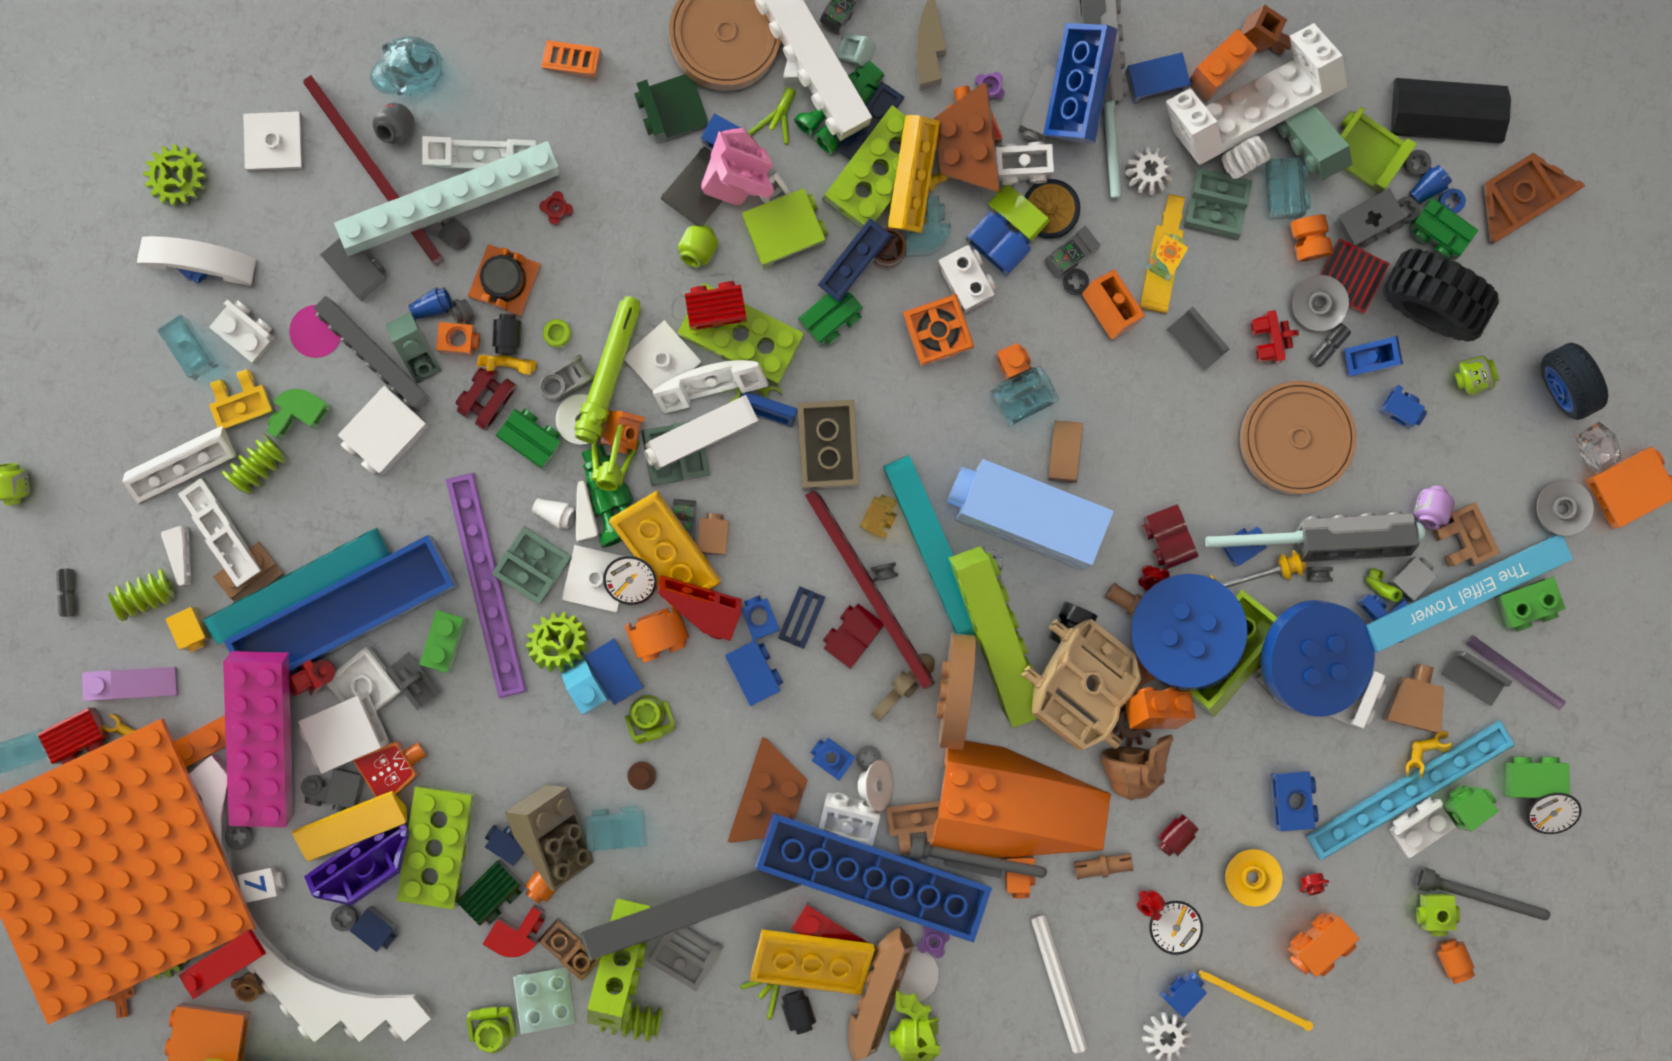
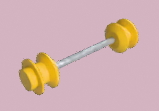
(1286, 566)

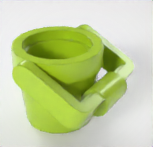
(648, 715)
(493, 1031)

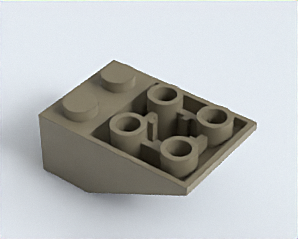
(551, 834)

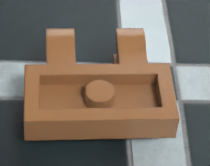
(1473, 535)
(912, 819)

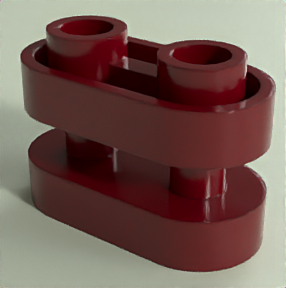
(470, 401)

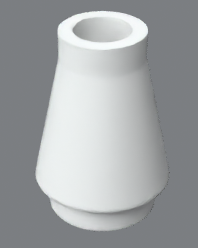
(556, 513)

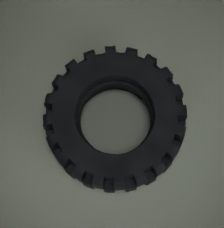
(1441, 294)

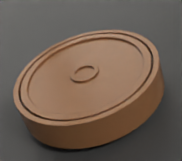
(722, 42)
(1298, 438)
(956, 691)

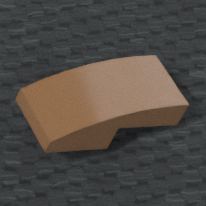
(1065, 451)
(568, 949)

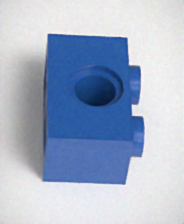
(1283, 786)

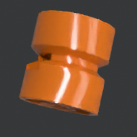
(1311, 238)

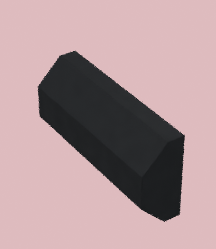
(1450, 110)

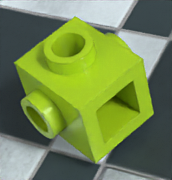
(1430, 907)

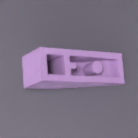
(129, 683)

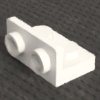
(242, 332)
(850, 817)
(1421, 827)

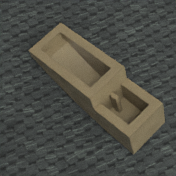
(929, 47)

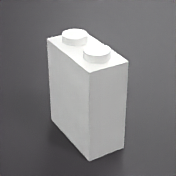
(382, 431)
(343, 732)

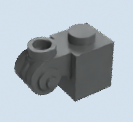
(342, 792)

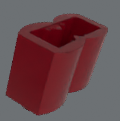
(1170, 537)
(853, 635)

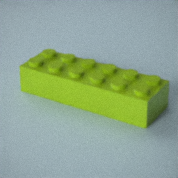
(995, 632)

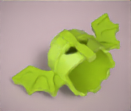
(916, 1034)

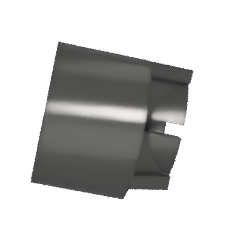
(452, 233)

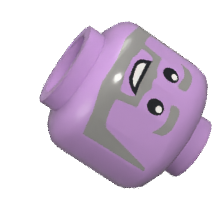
(1434, 507)

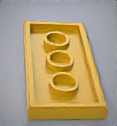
(662, 541)
(811, 962)

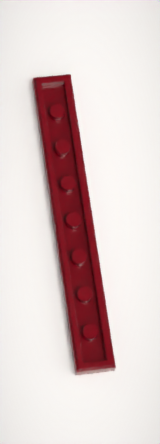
(367, 162)
(870, 589)

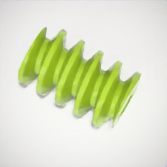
(255, 465)
(141, 596)
(641, 1023)

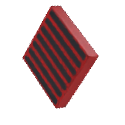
(1357, 272)

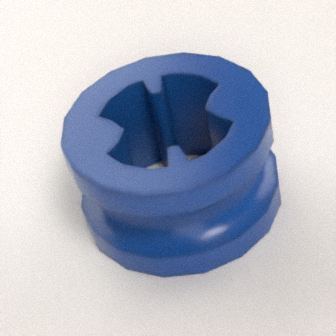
(1458, 195)

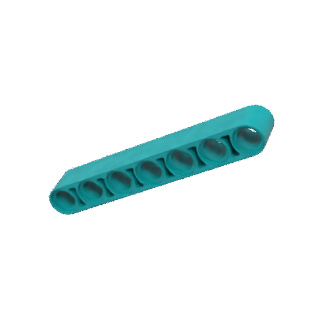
(929, 539)
(297, 585)

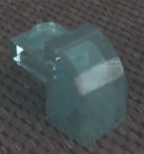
(933, 234)

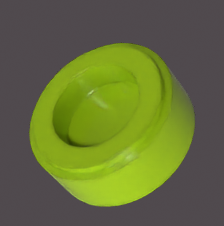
(557, 333)

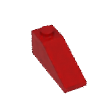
(706, 609)
(816, 923)
(222, 964)

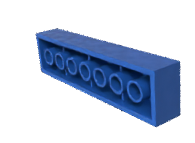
(873, 877)

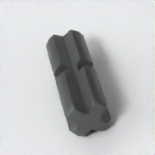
(1332, 342)
(66, 599)

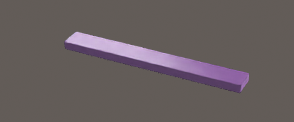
(485, 586)

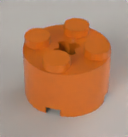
(656, 633)

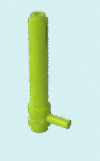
(595, 410)

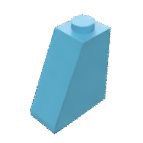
(584, 686)

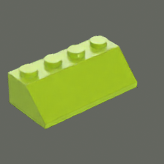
(1258, 623)

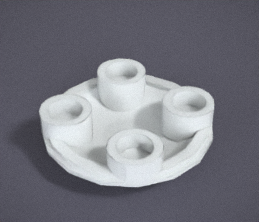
(920, 975)

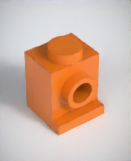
(1013, 361)
(630, 430)
(1019, 884)

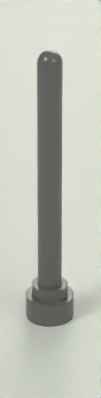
(922, 850)
(1429, 880)

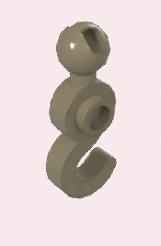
(905, 685)

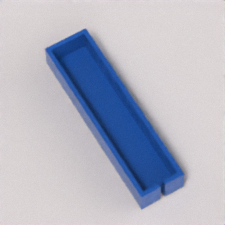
(352, 606)

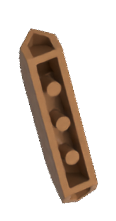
(876, 1005)

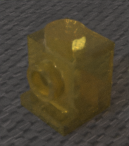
(879, 516)

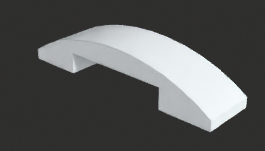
(467, 154)
(197, 257)
(709, 380)

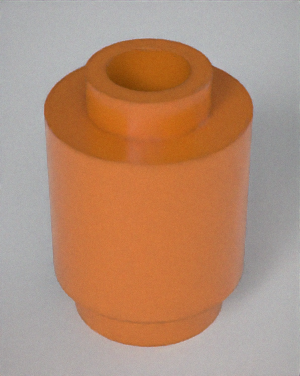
(538, 888)
(1456, 960)

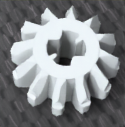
(1245, 157)
(1138, 166)
(1164, 1047)

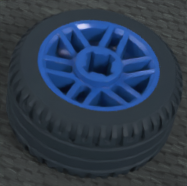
(1574, 381)

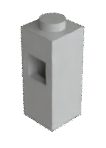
(1035, 116)

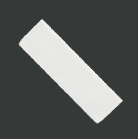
(179, 465)

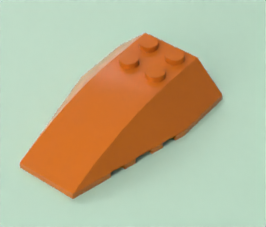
(1015, 806)

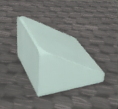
(855, 50)

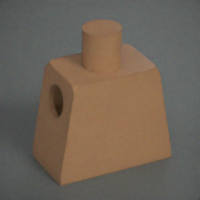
(1417, 702)

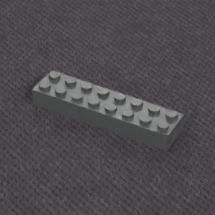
(367, 349)

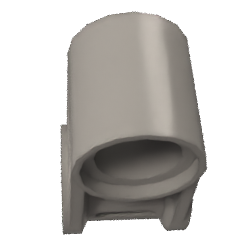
(567, 378)

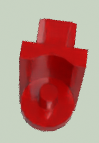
(1269, 325)
(311, 677)

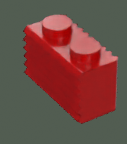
(715, 306)
(73, 736)

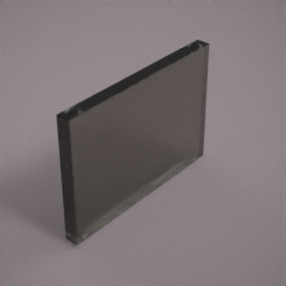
(686, 192)

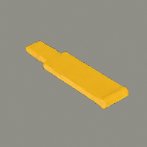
(1157, 290)
(1302, 1022)

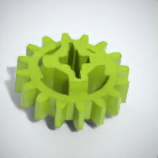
(183, 167)
(569, 634)

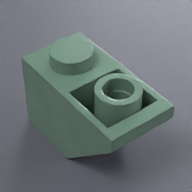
(413, 347)

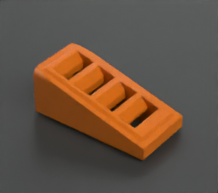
(594, 61)

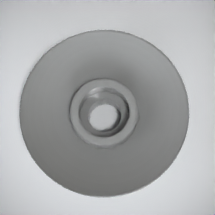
(1322, 317)
(1578, 505)

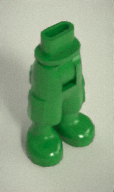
(865, 82)
(605, 501)

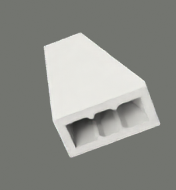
(700, 433)

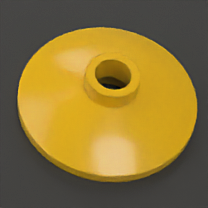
(1268, 877)

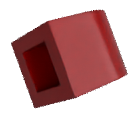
(514, 941)

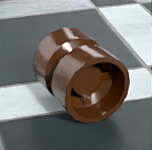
(893, 252)

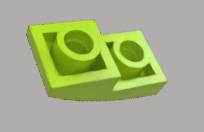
(1019, 212)

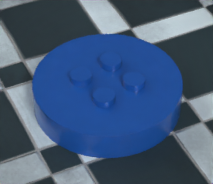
(1189, 631)
(1317, 658)

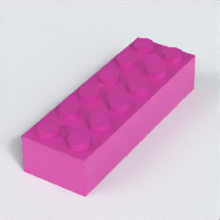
(258, 738)

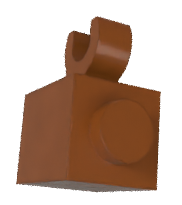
(1265, 30)

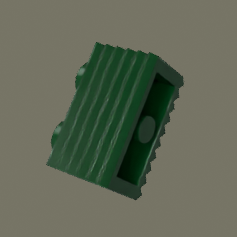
(490, 893)

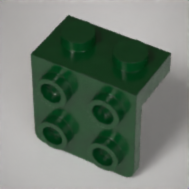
(671, 107)

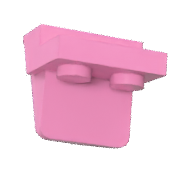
(737, 168)

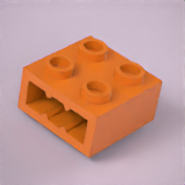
(1322, 945)

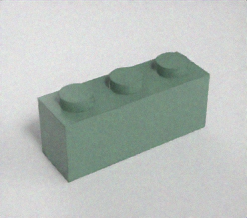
(1317, 142)

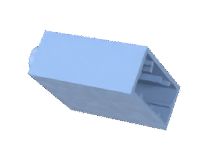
(1030, 514)

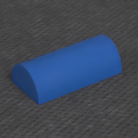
(1080, 82)

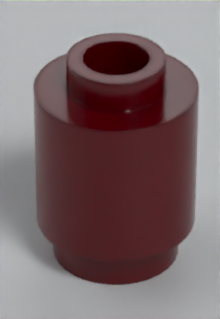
(1177, 836)

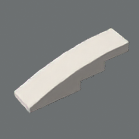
(220, 532)

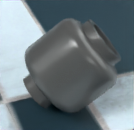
(393, 123)

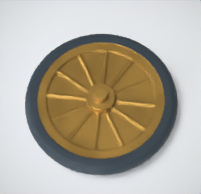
(1058, 203)

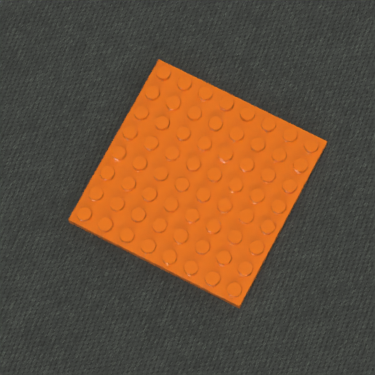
(112, 872)

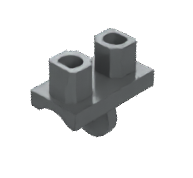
(413, 681)

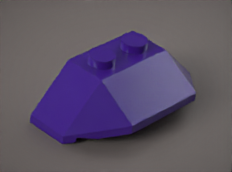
(359, 867)

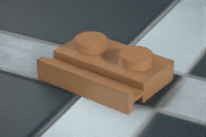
(269, 572)

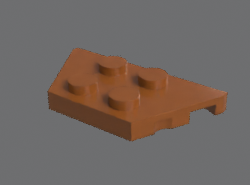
(968, 141)
(1524, 194)
(771, 788)

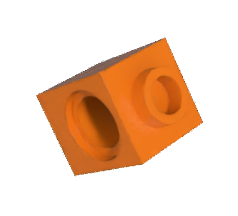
(445, 335)

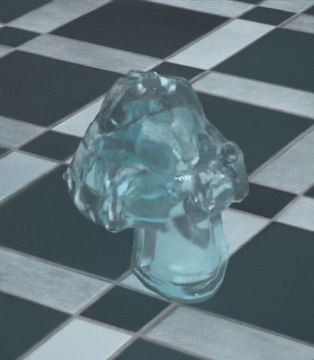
(407, 67)

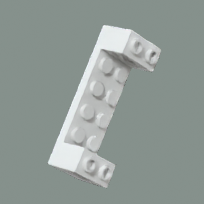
(1263, 103)

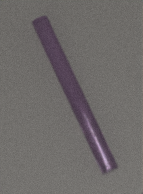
(1515, 672)

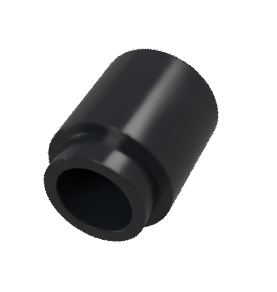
(506, 334)
(798, 1012)

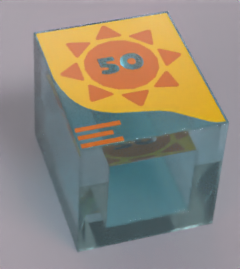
(1167, 256)

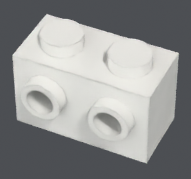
(1025, 162)
(963, 279)

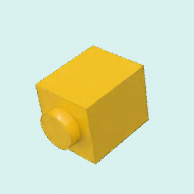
(188, 629)

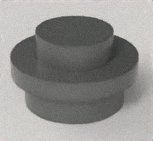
(462, 311)

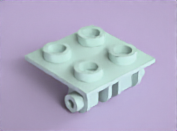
(544, 1000)

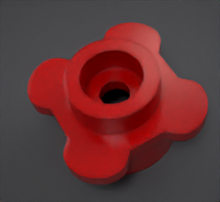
(555, 215)
(1152, 576)
(1313, 884)
(1151, 904)

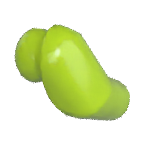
(1385, 590)

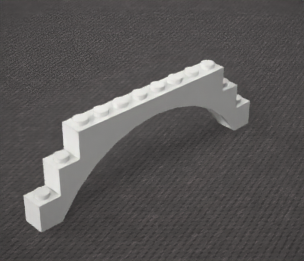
(308, 999)

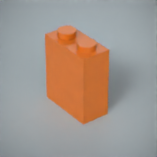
(1222, 65)
(1632, 487)
(206, 1033)

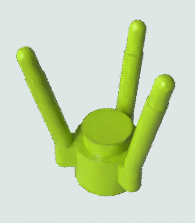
(609, 475)

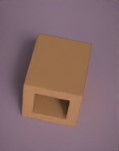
(713, 534)

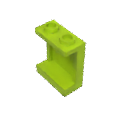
(1373, 150)
(784, 227)

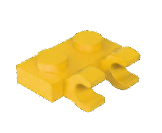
(242, 406)

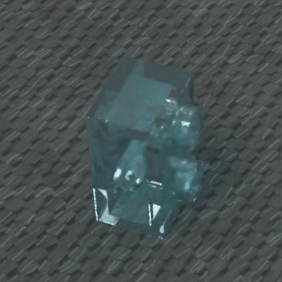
(1024, 395)

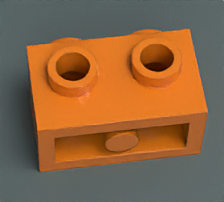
(1113, 304)
(1160, 709)

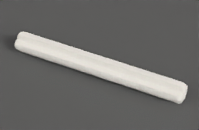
(1059, 984)

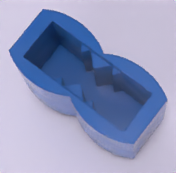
(999, 243)

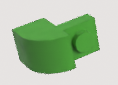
(296, 404)

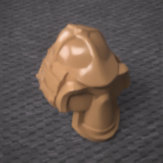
(1137, 770)

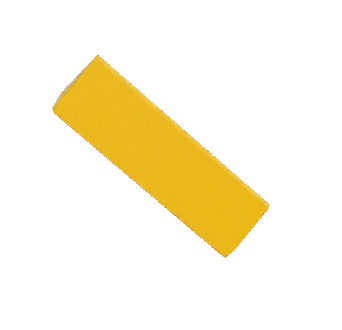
(913, 173)
(350, 826)

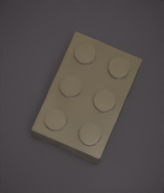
(828, 445)

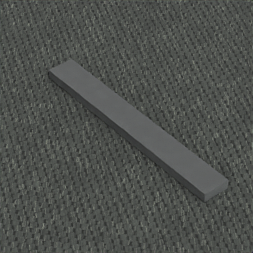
(682, 912)

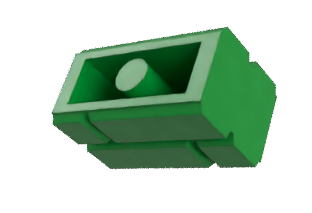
(1442, 229)
(829, 317)
(529, 438)

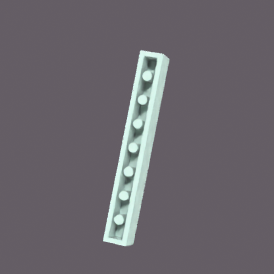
(447, 198)

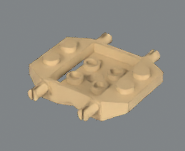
(1084, 653)

